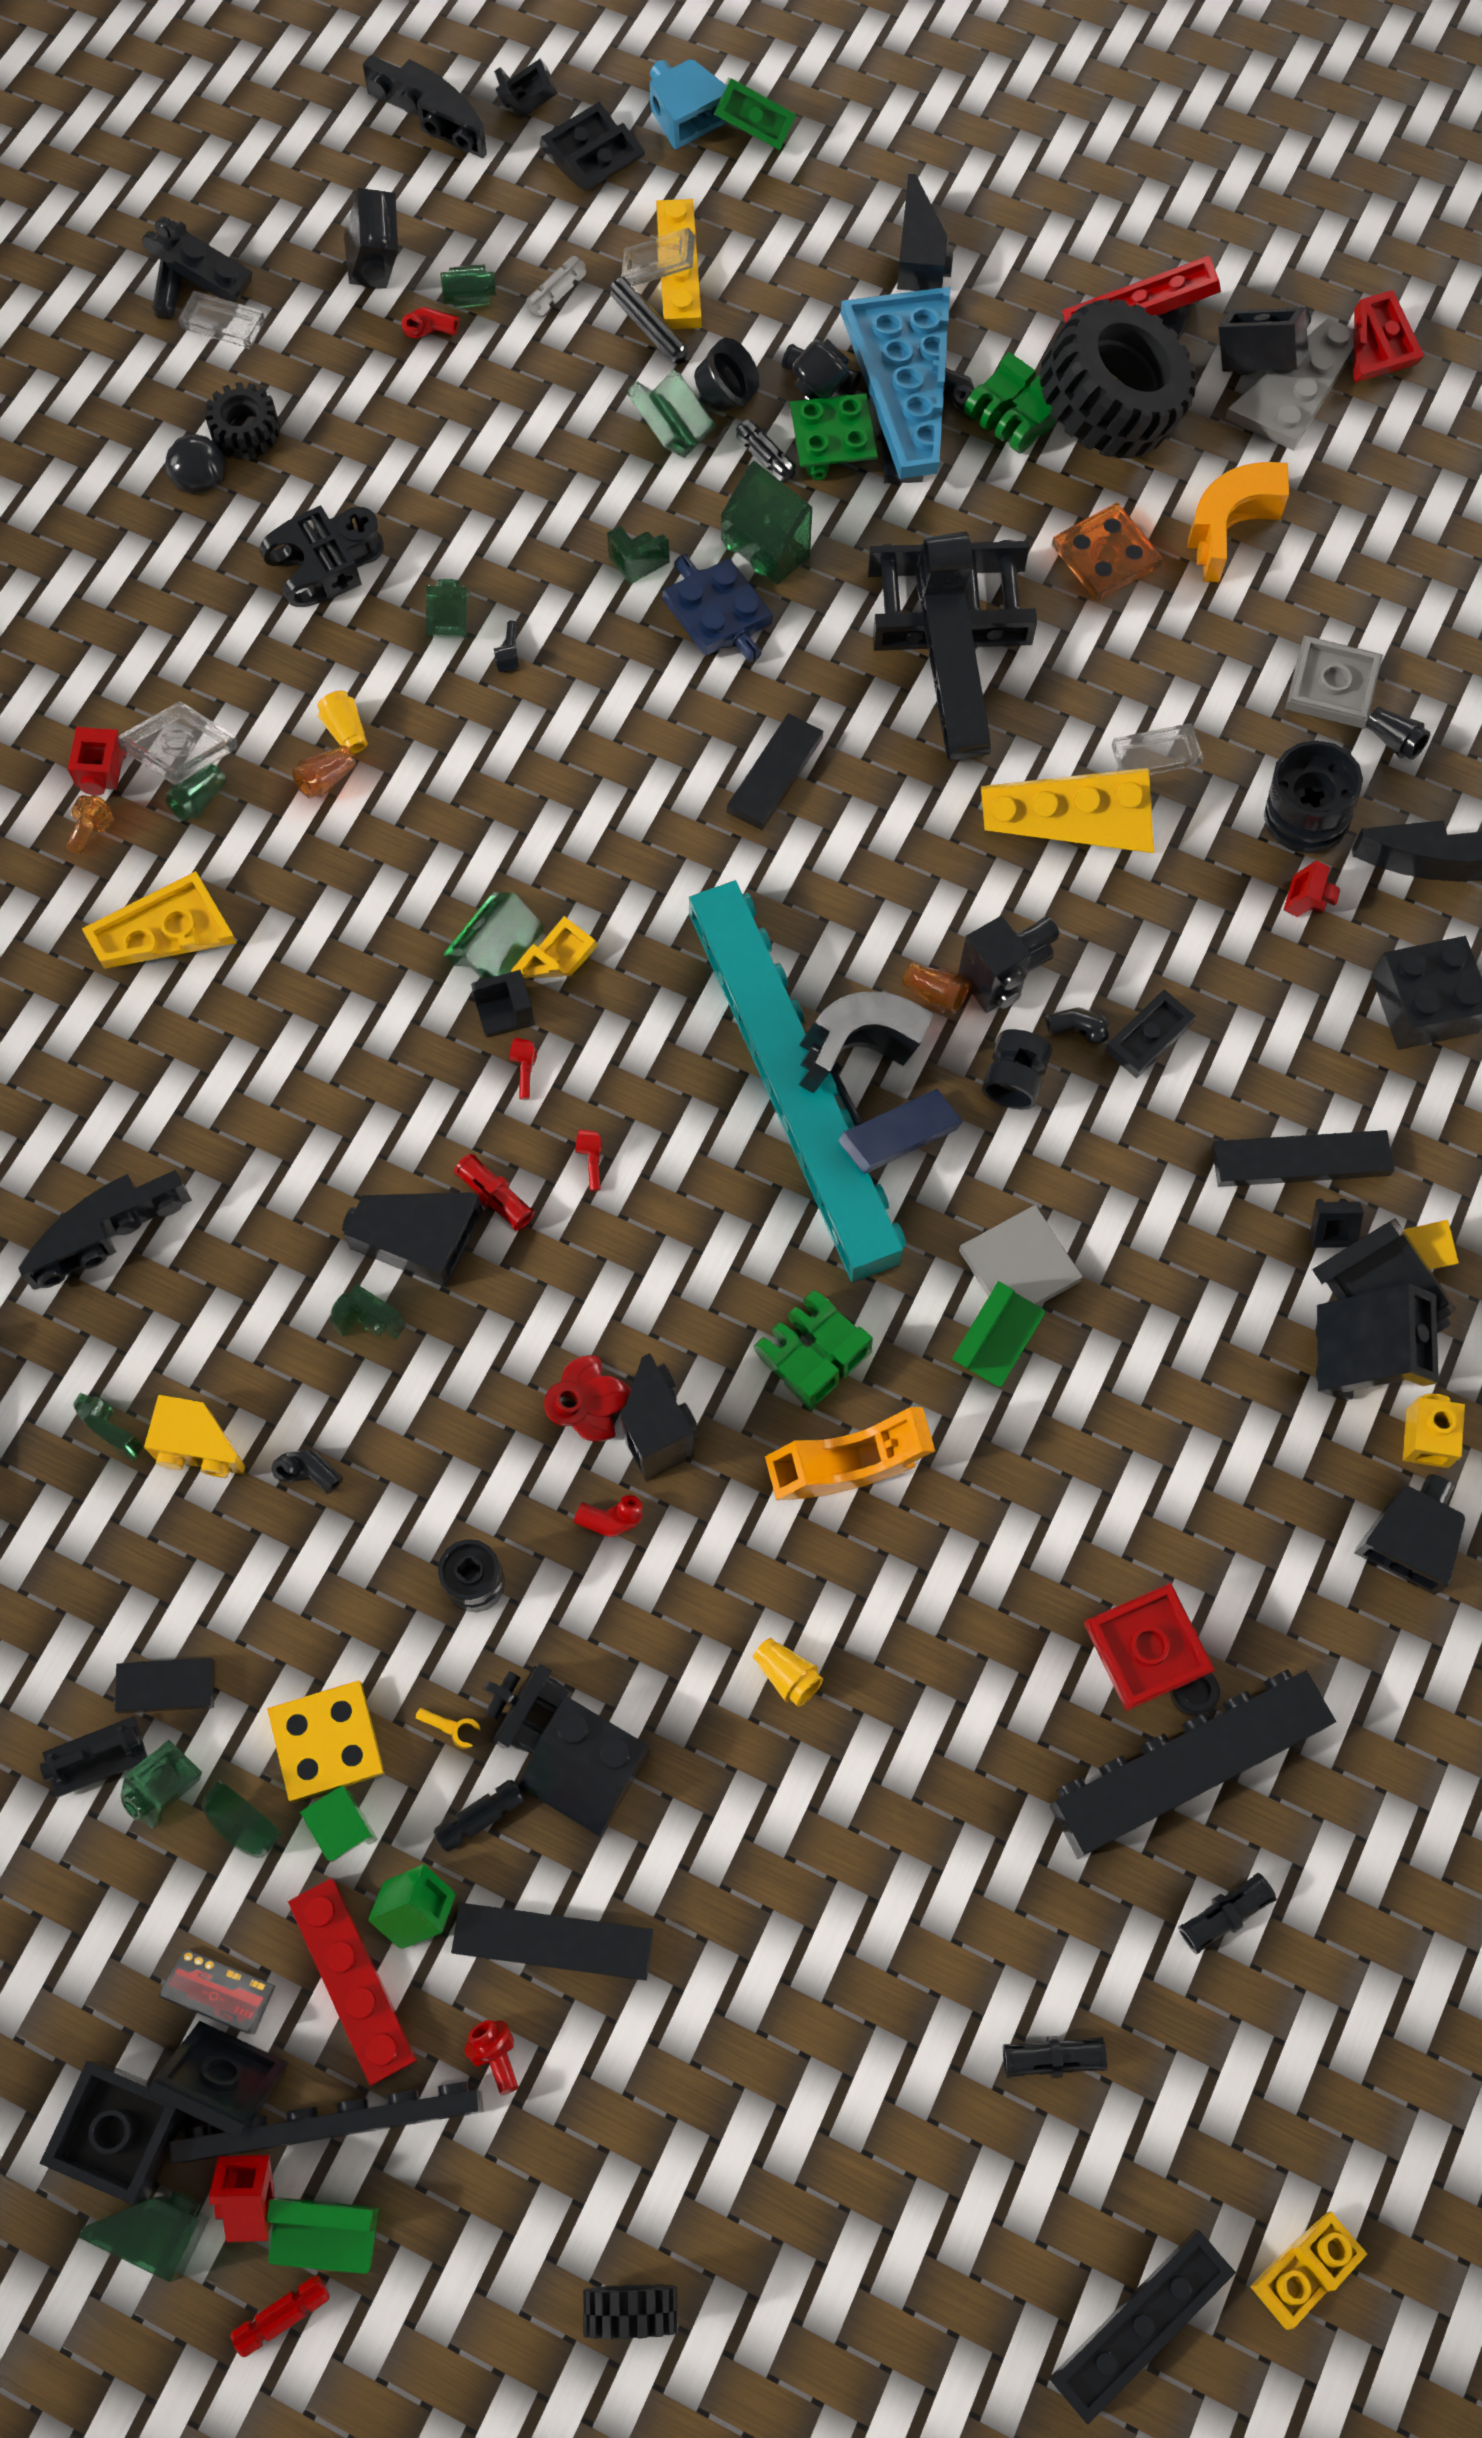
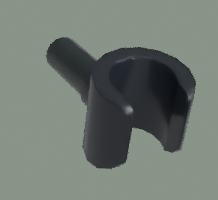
(506, 656)

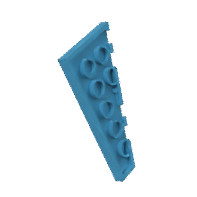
(903, 363)

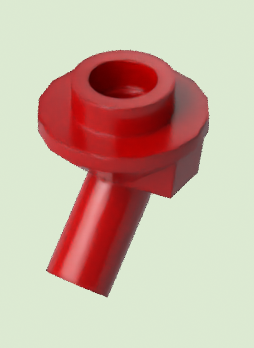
(490, 2043)

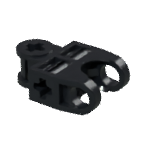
(323, 553)

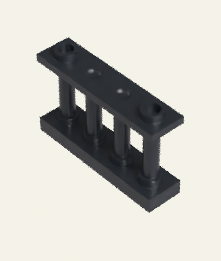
(989, 627)

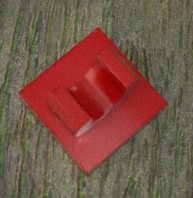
(1311, 890)

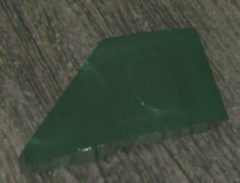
(95, 1415)

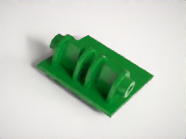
(832, 432)

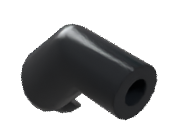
(959, 387)

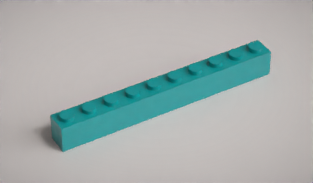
(812, 1122)

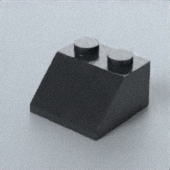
(583, 1766)

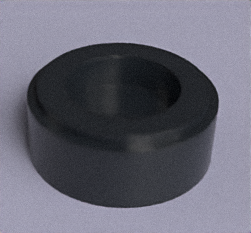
(1197, 1696)

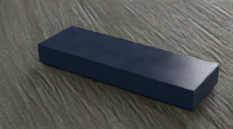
(900, 1131)

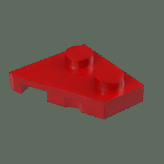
(1382, 337)

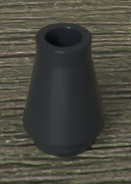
(1401, 734)

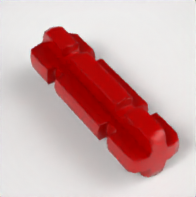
(279, 2316)

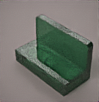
(673, 413)
(496, 936)

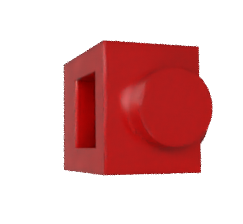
(95, 760)
(242, 2196)

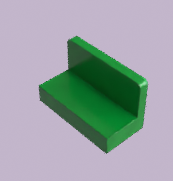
(754, 113)
(999, 1334)
(322, 2235)

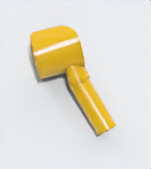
(447, 1725)

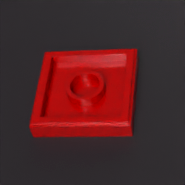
(1148, 1646)

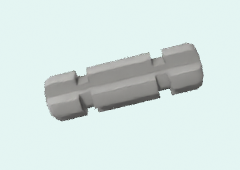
(556, 286)

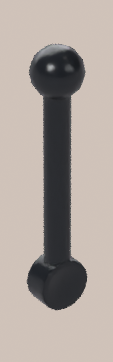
(835, 1071)

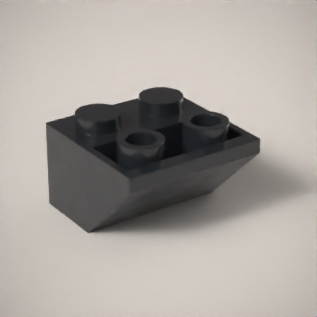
(654, 1424)

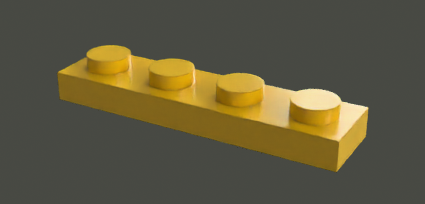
(680, 289)

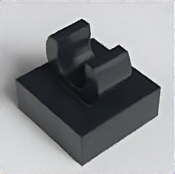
(1336, 1224)

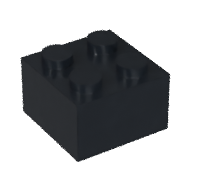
(1430, 992)
(113, 2133)

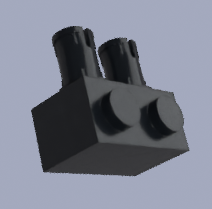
(1264, 340)
(998, 959)

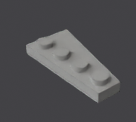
(1285, 404)

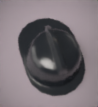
(727, 376)

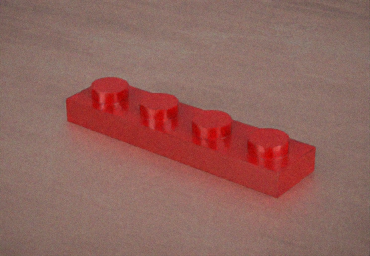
(1166, 290)
(352, 1981)

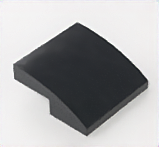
(591, 147)

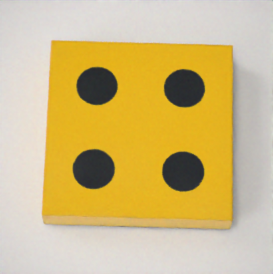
(325, 1741)

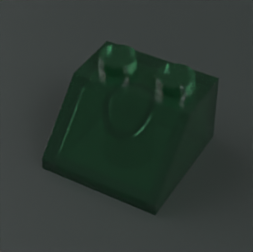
(767, 524)

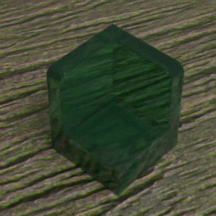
(638, 555)

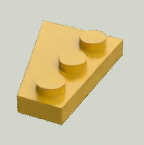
(160, 925)

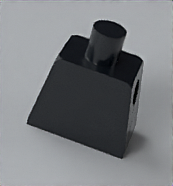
(1417, 1535)

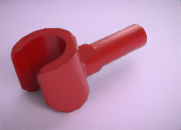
(523, 1052)
(590, 1144)

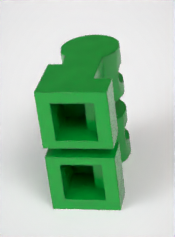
(1013, 402)
(834, 1353)

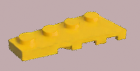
(1083, 809)

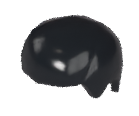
(195, 464)

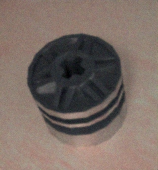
(1313, 796)

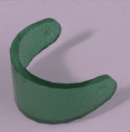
(239, 1821)

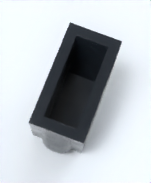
(371, 238)

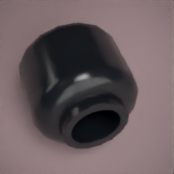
(820, 369)

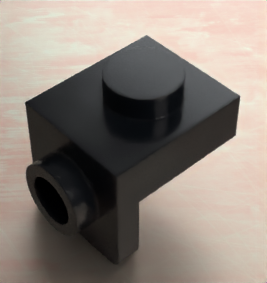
(526, 89)

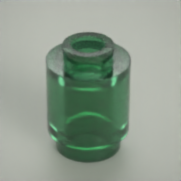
(468, 286)

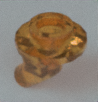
(90, 814)

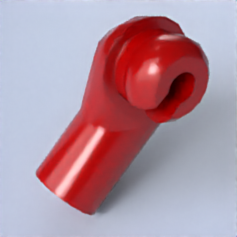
(427, 320)
(612, 1521)

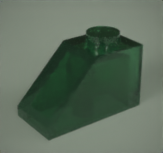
(152, 2234)

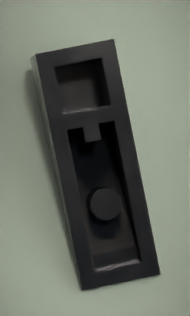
(923, 243)

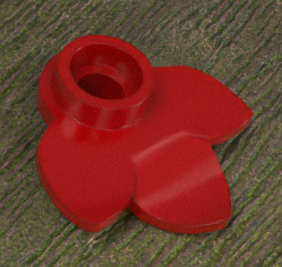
(594, 1399)

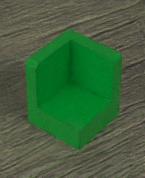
(338, 1823)
(412, 1907)

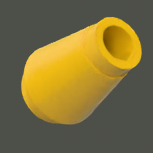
(342, 720)
(788, 1672)

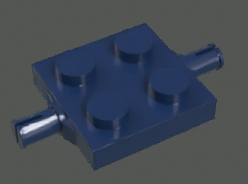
(717, 607)

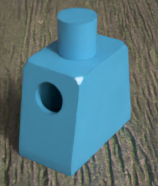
(685, 100)

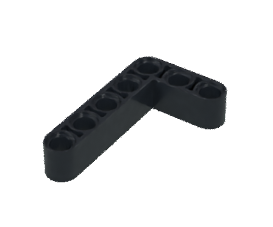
(941, 583)

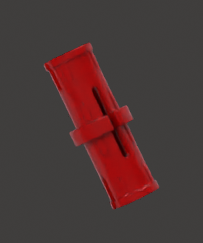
(494, 1192)

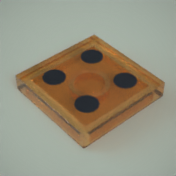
(1107, 551)

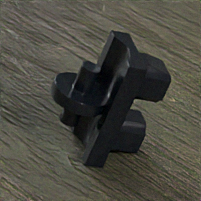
(537, 1689)

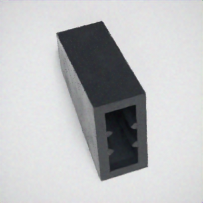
(414, 1231)

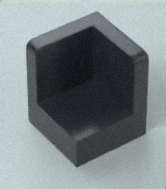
(503, 1003)

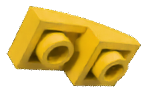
(1308, 2270)

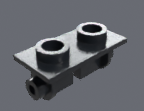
(93, 1757)

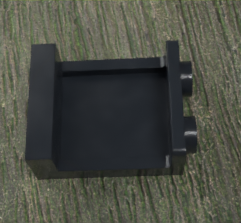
(1380, 1262)
(1377, 1340)

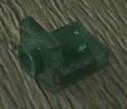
(447, 609)
(373, 1312)
(158, 1783)

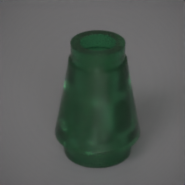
(195, 793)

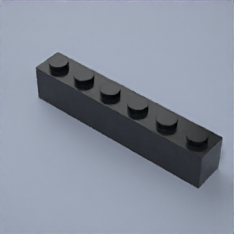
(1190, 1763)

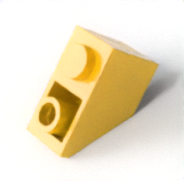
(190, 1435)

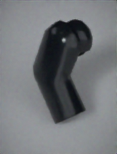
(1081, 1019)
(306, 1466)

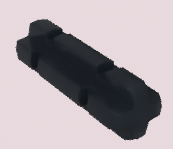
(765, 450)
(478, 1815)

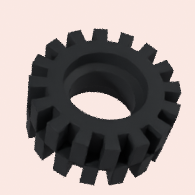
(242, 403)
(630, 2311)

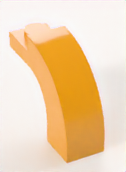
(1236, 496)
(850, 1461)

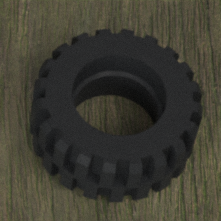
(1137, 350)

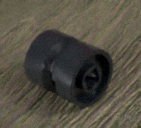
(1017, 1069)
(471, 1575)

